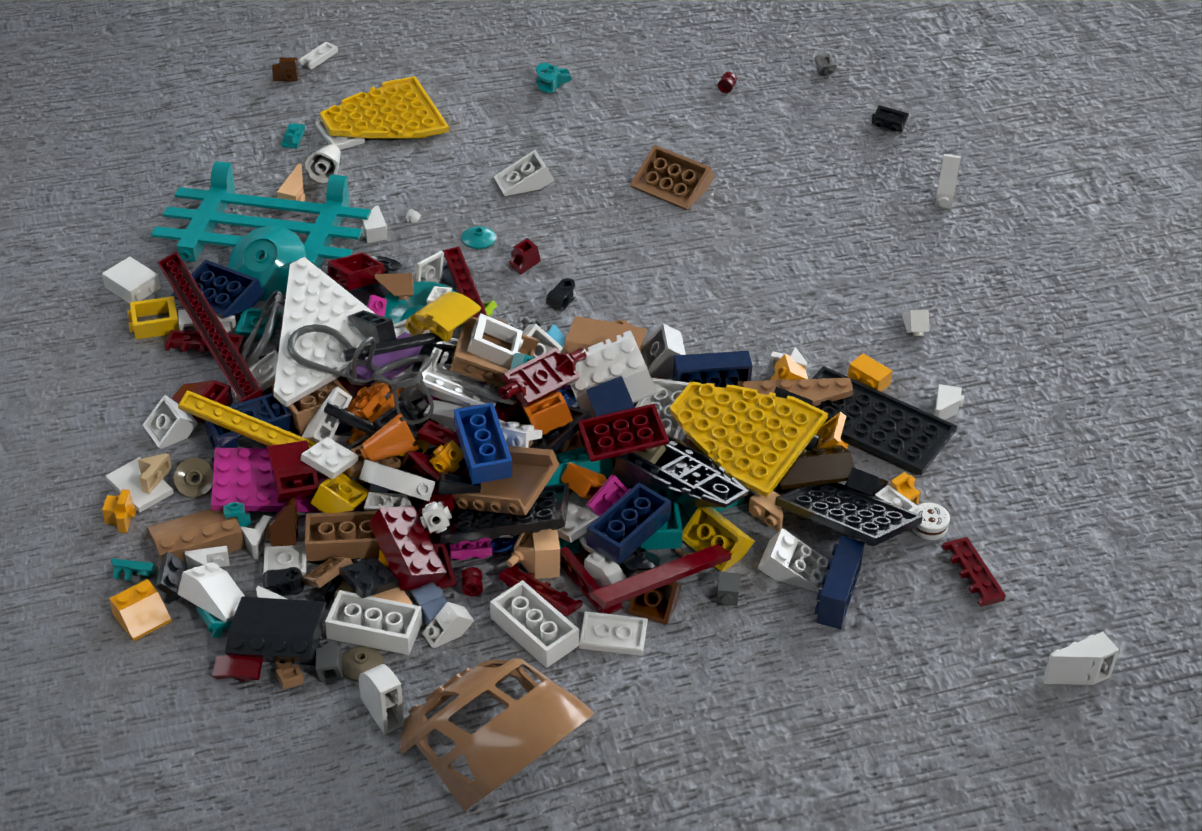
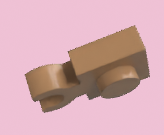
(289, 675)

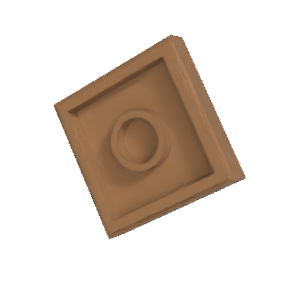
(326, 571)

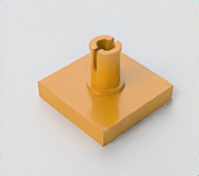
(831, 432)

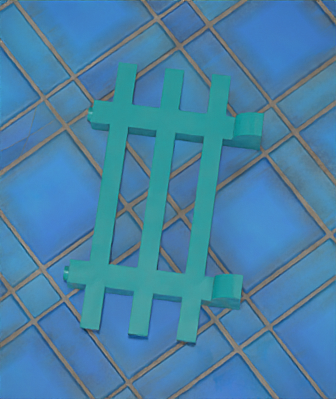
(223, 193)

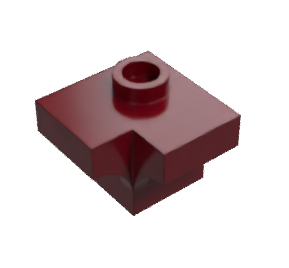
(524, 256)

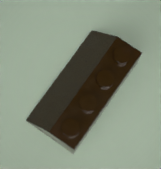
(819, 468)

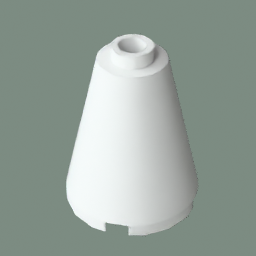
(323, 163)

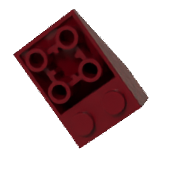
(212, 390)
(291, 474)

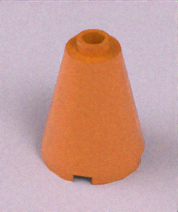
(389, 441)

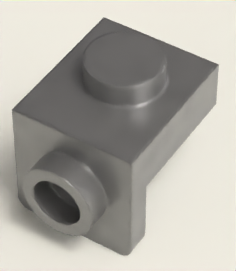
(825, 64)

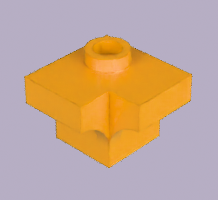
(788, 370)
(905, 485)
(119, 510)

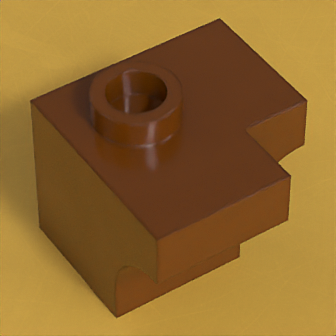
(285, 70)

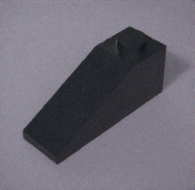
(373, 326)

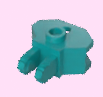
(552, 77)

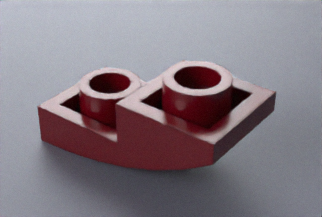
(239, 667)

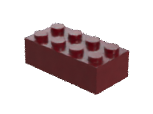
(407, 547)

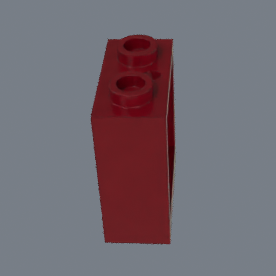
(355, 270)

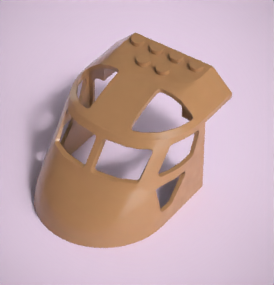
(506, 741)

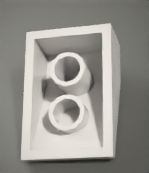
(524, 175)
(211, 590)

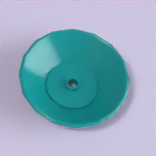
(280, 250)
(402, 309)

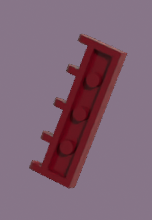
(193, 340)
(976, 571)
(557, 599)

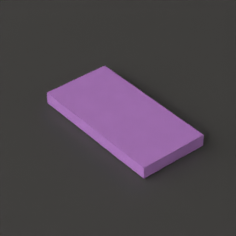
(364, 373)

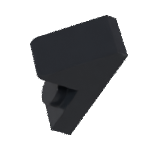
(865, 482)

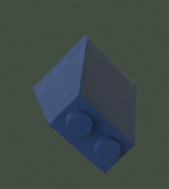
(610, 397)

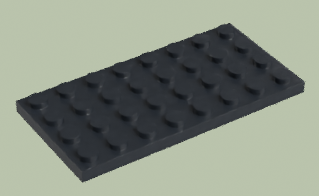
(888, 425)

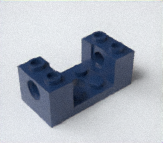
(263, 408)

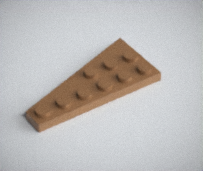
(813, 389)

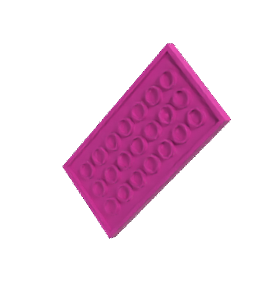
(247, 477)

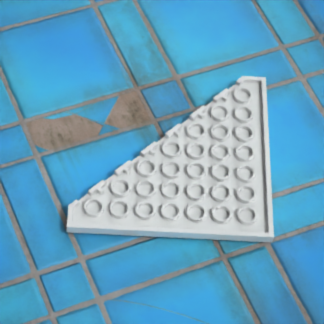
(314, 300)

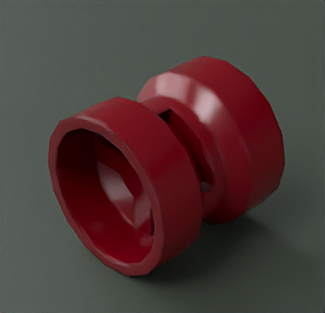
(727, 82)
(472, 581)

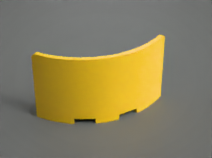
(442, 315)

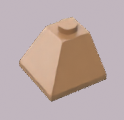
(397, 284)

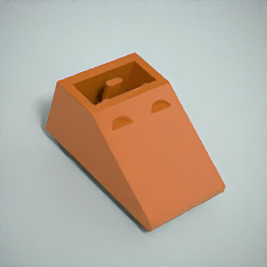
(548, 413)

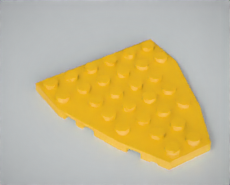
(392, 111)
(747, 431)

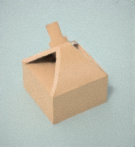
(538, 553)

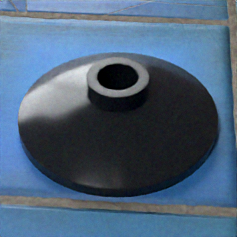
(389, 264)
(641, 560)

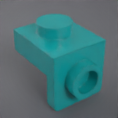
(237, 510)

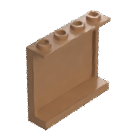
(478, 367)
(516, 494)

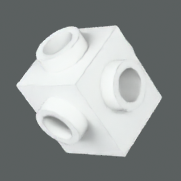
(435, 509)

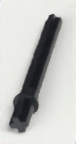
(394, 345)
(353, 420)

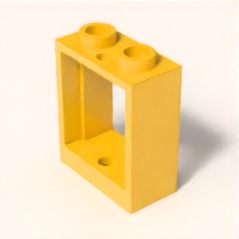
(155, 327)

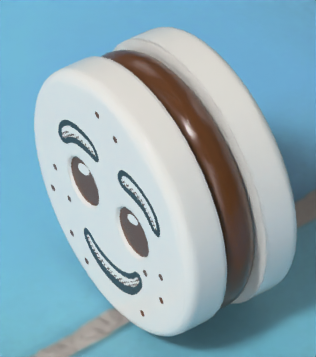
(934, 521)

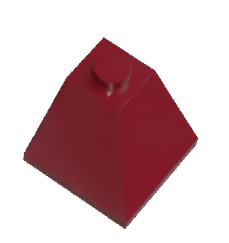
(419, 464)

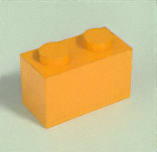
(870, 372)

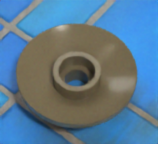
(190, 468)
(354, 666)

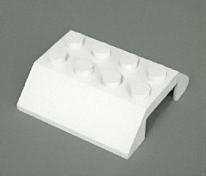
(609, 362)
(447, 384)

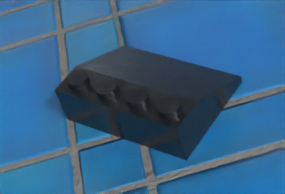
(276, 630)

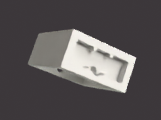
(490, 350)

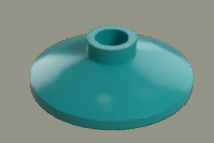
(478, 237)

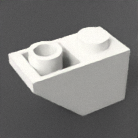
(448, 625)

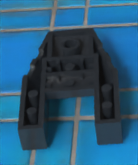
(684, 477)

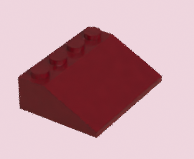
(622, 432)

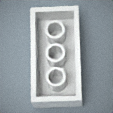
(373, 622)
(534, 623)

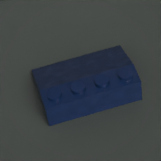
(226, 289)

